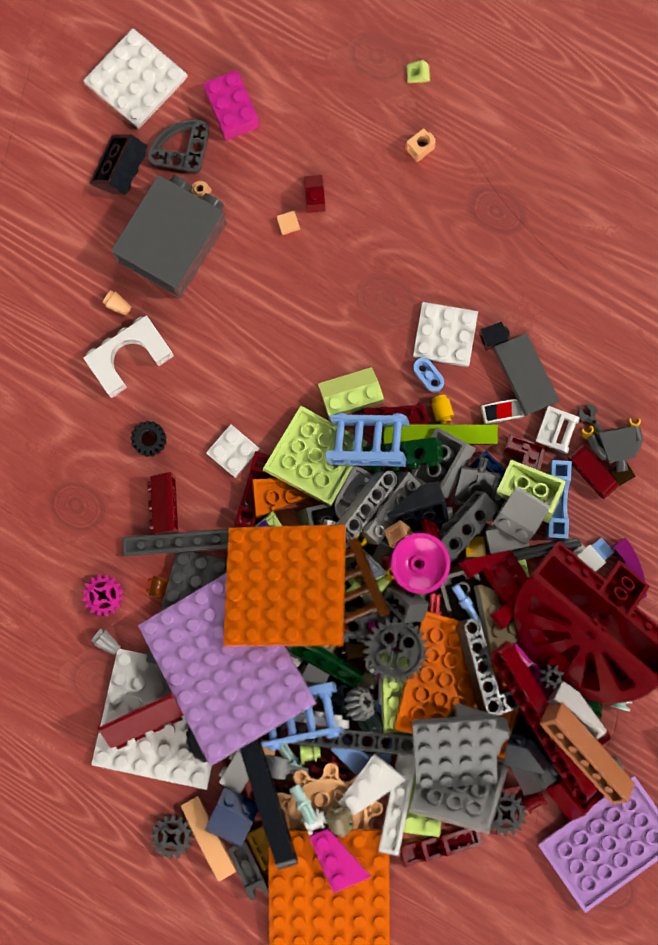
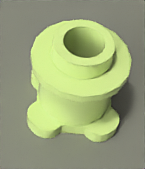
(309, 753)

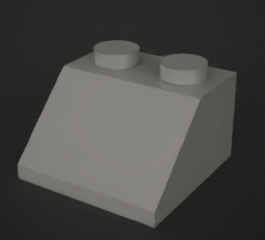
(521, 515)
(500, 541)

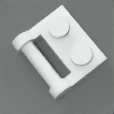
(551, 427)

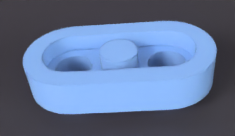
(429, 375)

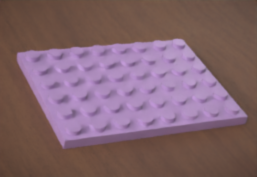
(222, 690)

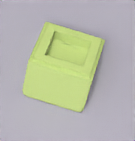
(418, 72)

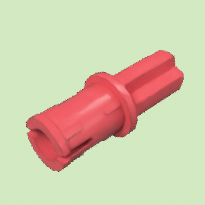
(434, 603)

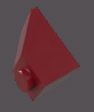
(314, 193)

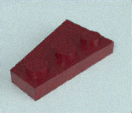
(415, 414)

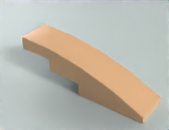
(210, 844)

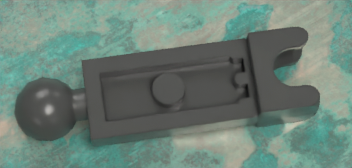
(248, 869)

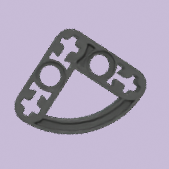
(185, 159)

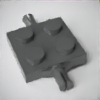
(475, 480)

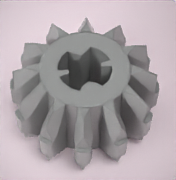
(360, 704)

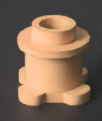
(200, 185)

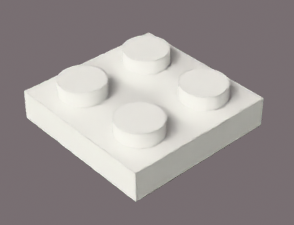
(233, 451)

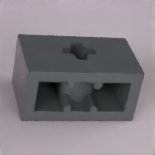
(405, 604)

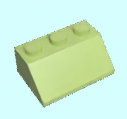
(351, 392)

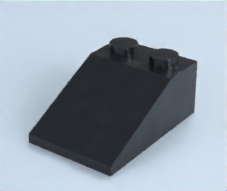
(425, 503)

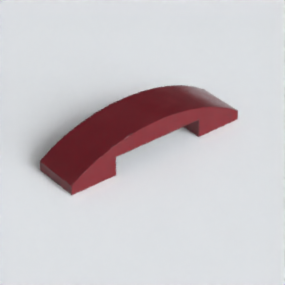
(246, 514)

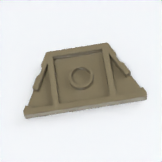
(488, 603)

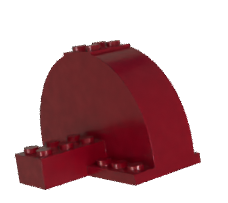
(589, 627)

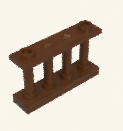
(370, 586)

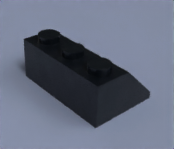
(119, 164)

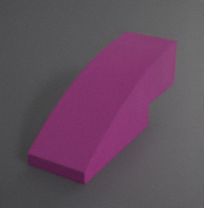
(627, 555)

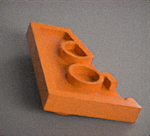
(274, 495)

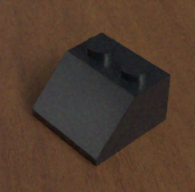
(526, 750)

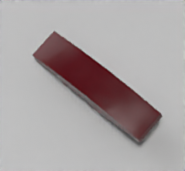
(436, 847)

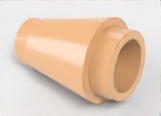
(117, 303)

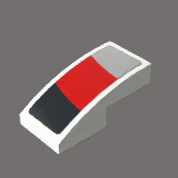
(501, 411)

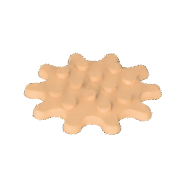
(324, 794)

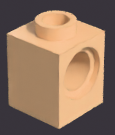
(417, 151)
(397, 532)

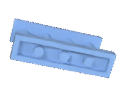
(375, 456)
(325, 692)

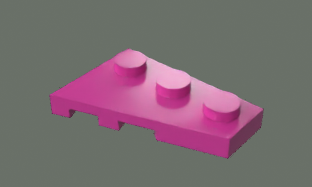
(337, 862)

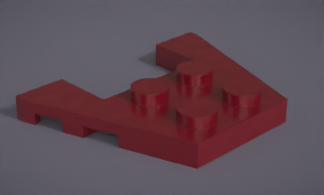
(505, 577)

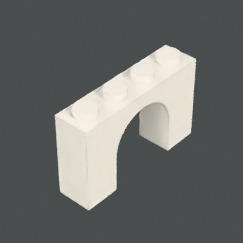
(102, 359)

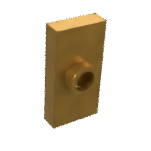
(260, 845)

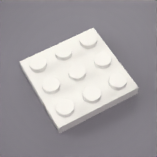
(445, 334)

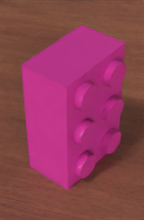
(231, 105)

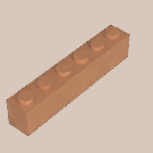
(587, 753)

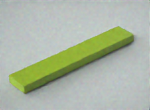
(468, 433)

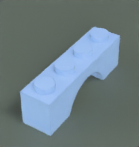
(559, 525)

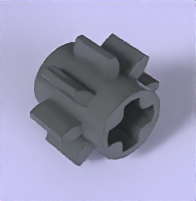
(546, 672)

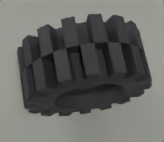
(137, 438)

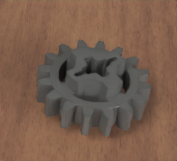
(512, 807)
(166, 829)

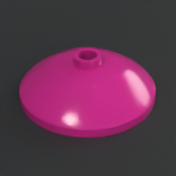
(433, 563)

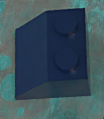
(232, 817)

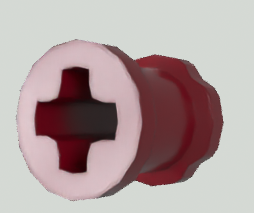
(533, 801)

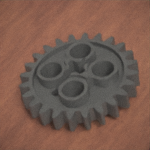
(413, 655)

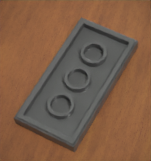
(526, 374)

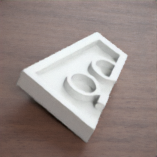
(371, 784)

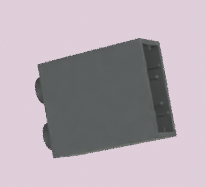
(170, 234)

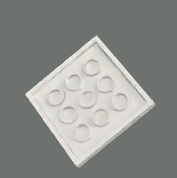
(135, 78)

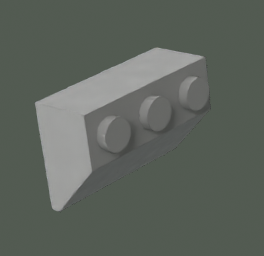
(455, 455)

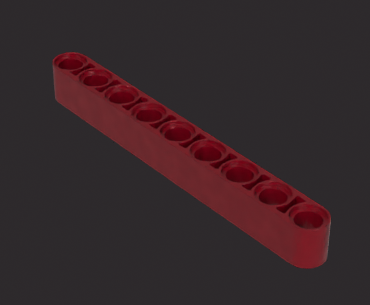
(533, 705)

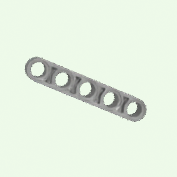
(369, 503)

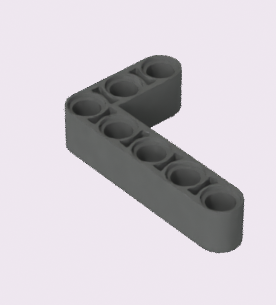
(486, 675)

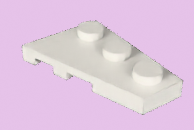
(320, 719)

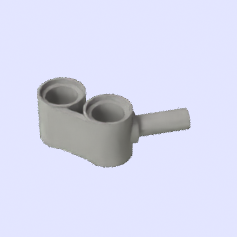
(280, 767)

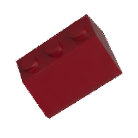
(163, 503)

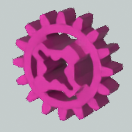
(98, 602)

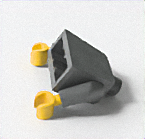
(616, 443)

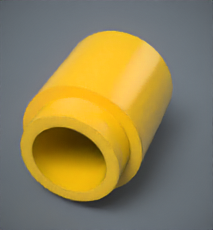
(442, 409)

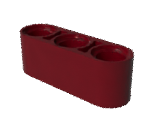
(593, 472)

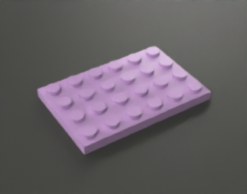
(605, 847)

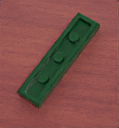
(328, 663)

